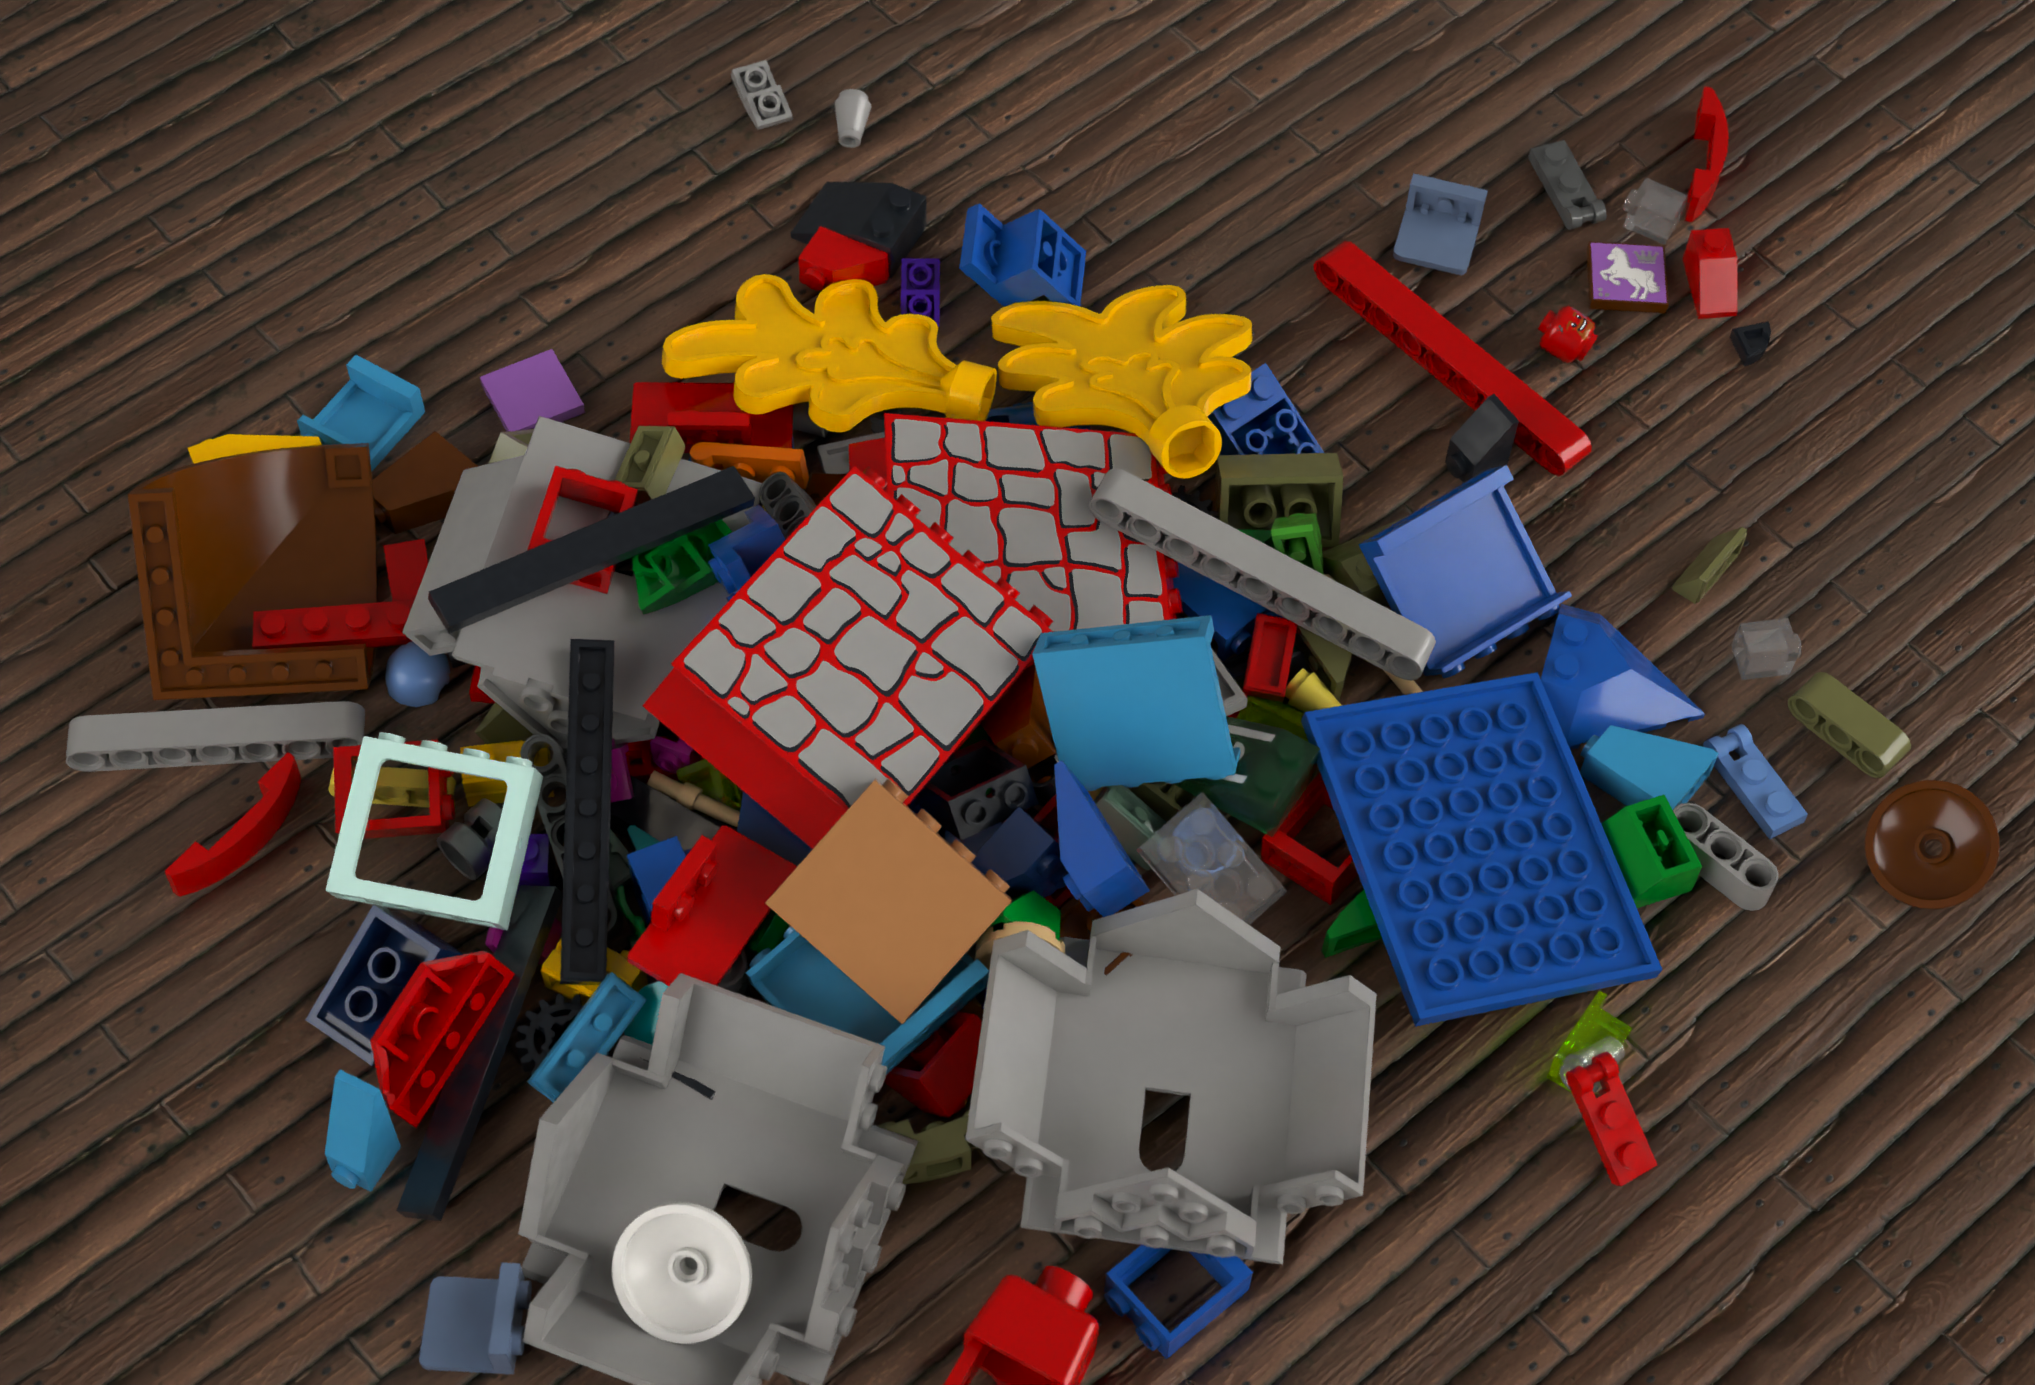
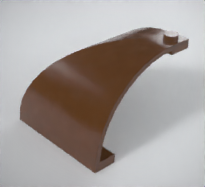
(248, 539)

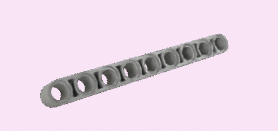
(1262, 574)

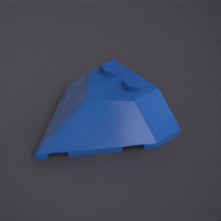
(1605, 681)

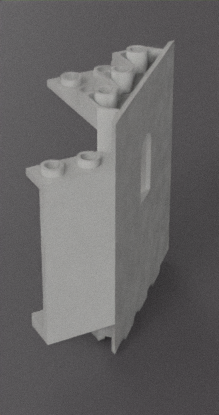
(528, 646)
(1193, 1013)
(782, 1125)

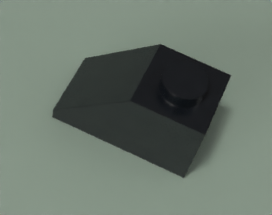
(1482, 440)

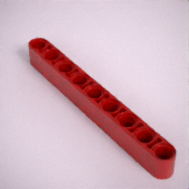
(1450, 355)

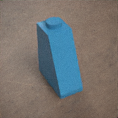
(1645, 766)

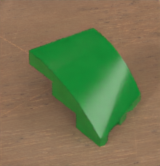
(676, 568)

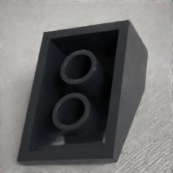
(870, 213)

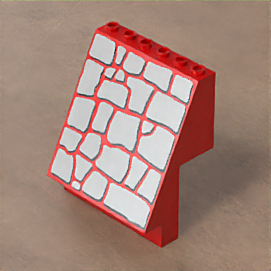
(1024, 511)
(848, 660)

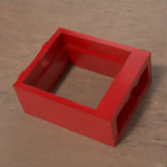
(589, 490)
(440, 803)
(1298, 861)

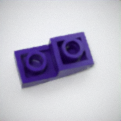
(921, 287)

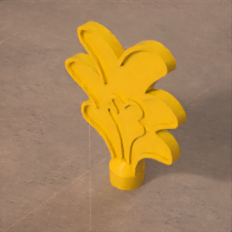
(833, 358)
(1129, 369)

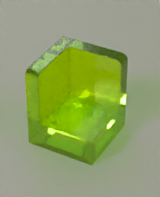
(712, 782)

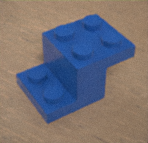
(1022, 258)
(745, 550)

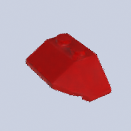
(433, 1028)

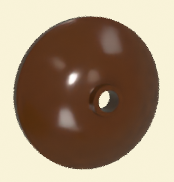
(1928, 813)

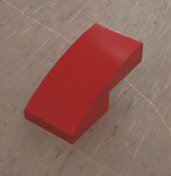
(405, 568)

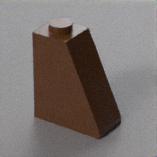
(419, 485)
(1021, 722)

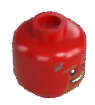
(1567, 334)

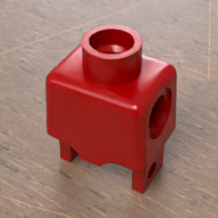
(1031, 1333)

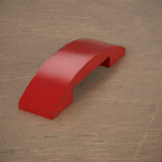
(1712, 127)
(203, 867)

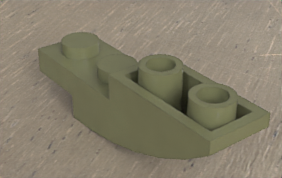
(939, 1149)

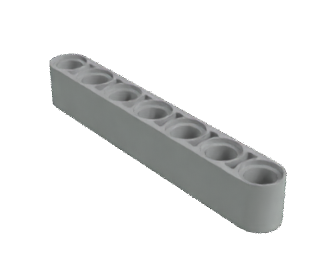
(212, 736)

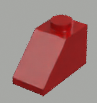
(838, 258)
(1712, 272)

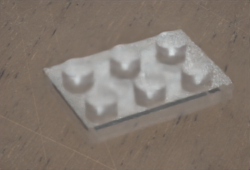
(1208, 854)

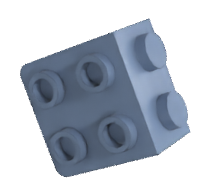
(1440, 224)
(476, 1322)

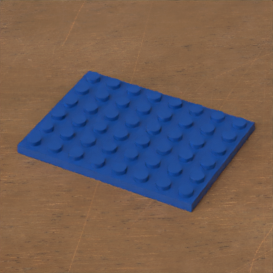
(1479, 848)

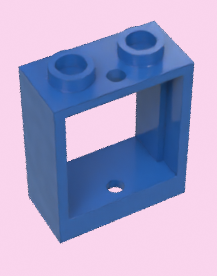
(1227, 1271)

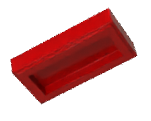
(1269, 657)

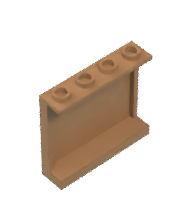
(890, 899)

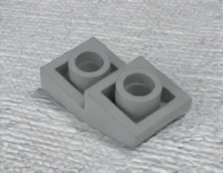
(761, 95)

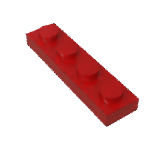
(332, 625)

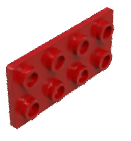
(707, 415)
(709, 908)

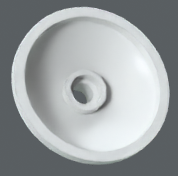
(665, 1293)

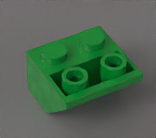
(1652, 851)

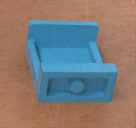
(369, 409)

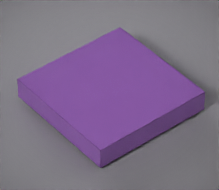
(532, 390)

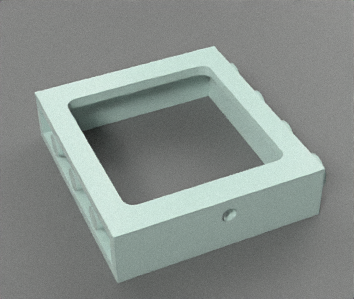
(509, 849)

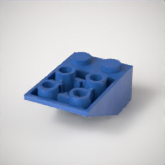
(1263, 421)

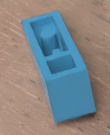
(359, 1133)

